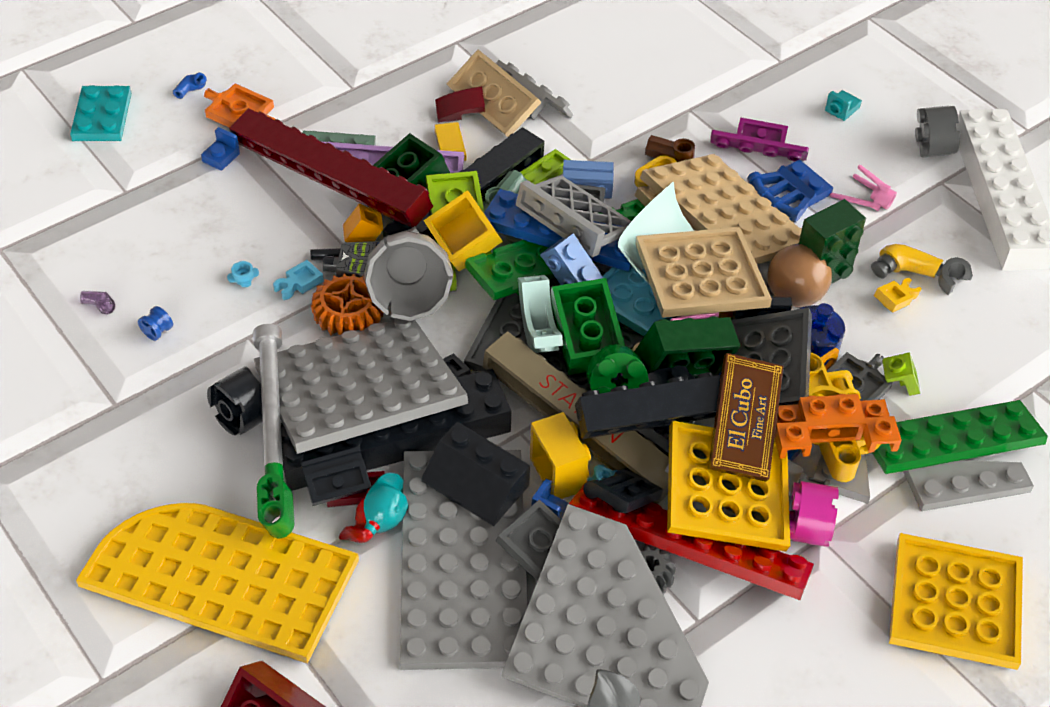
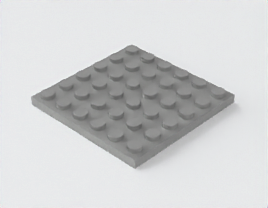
(362, 383)

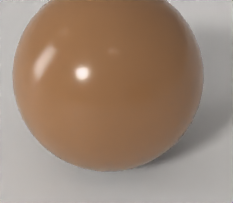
(799, 275)

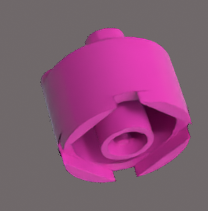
(813, 513)

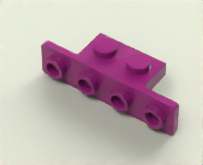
(760, 137)

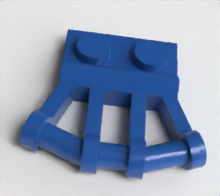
(799, 181)

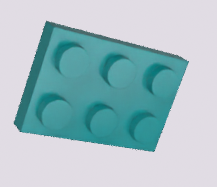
(101, 113)

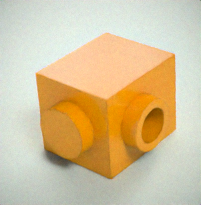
(363, 225)

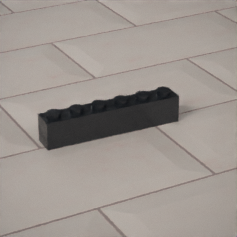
(648, 405)

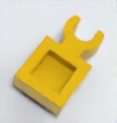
(896, 296)

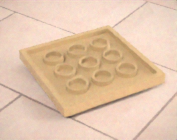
(702, 272)

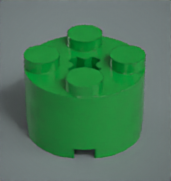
(615, 360)

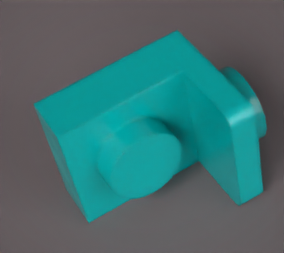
(842, 104)

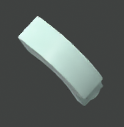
(538, 315)

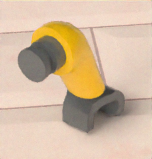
(905, 258)

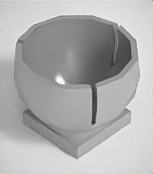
(409, 275)

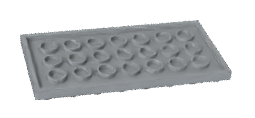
(458, 584)

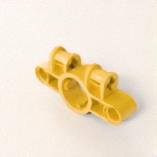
(841, 456)

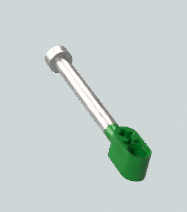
(267, 340)

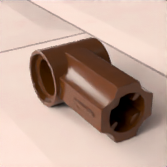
(680, 150)

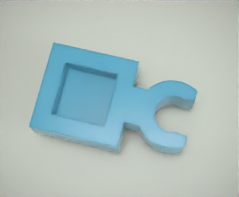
(300, 278)

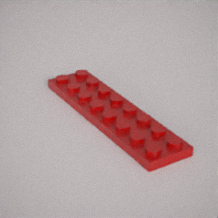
(757, 565)

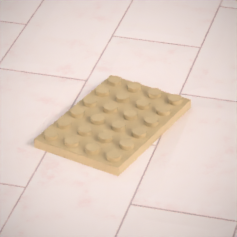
(718, 198)

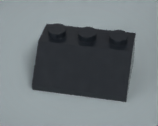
(476, 473)

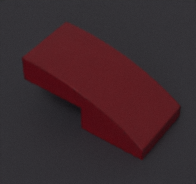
(458, 103)

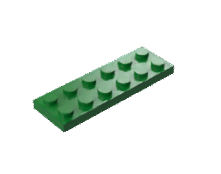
(961, 436)

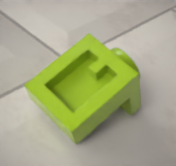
(902, 369)

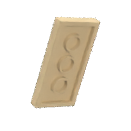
(504, 98)

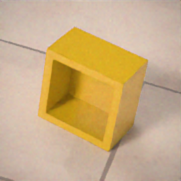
(462, 230)
(559, 454)

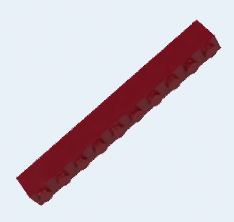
(333, 168)

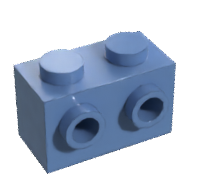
(570, 261)

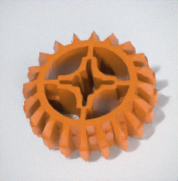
(344, 305)

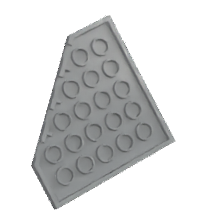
(602, 612)

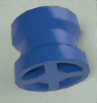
(155, 323)

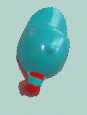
(379, 509)

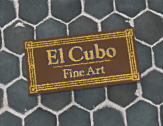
(746, 417)

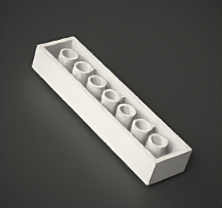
(1005, 189)

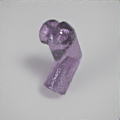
(101, 300)

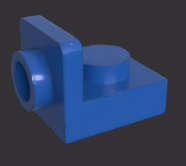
(222, 151)

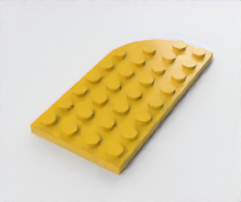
(223, 575)

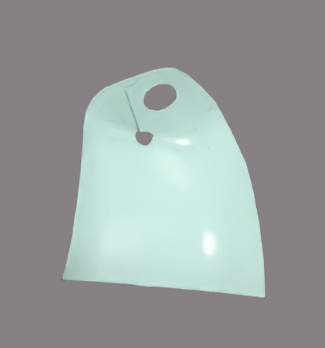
(658, 217)

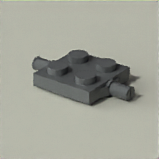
(865, 375)

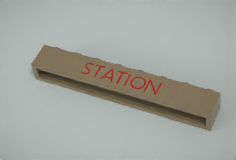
(554, 393)

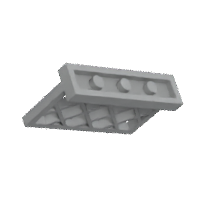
(561, 217)

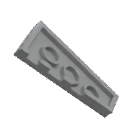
(966, 482)

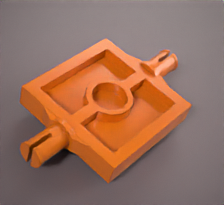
(234, 102)

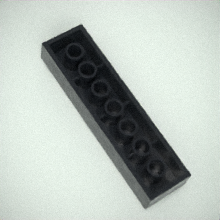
(484, 414)

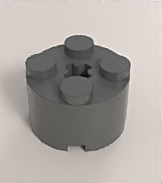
(937, 131)

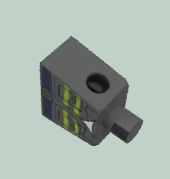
(351, 259)

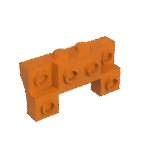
(834, 420)

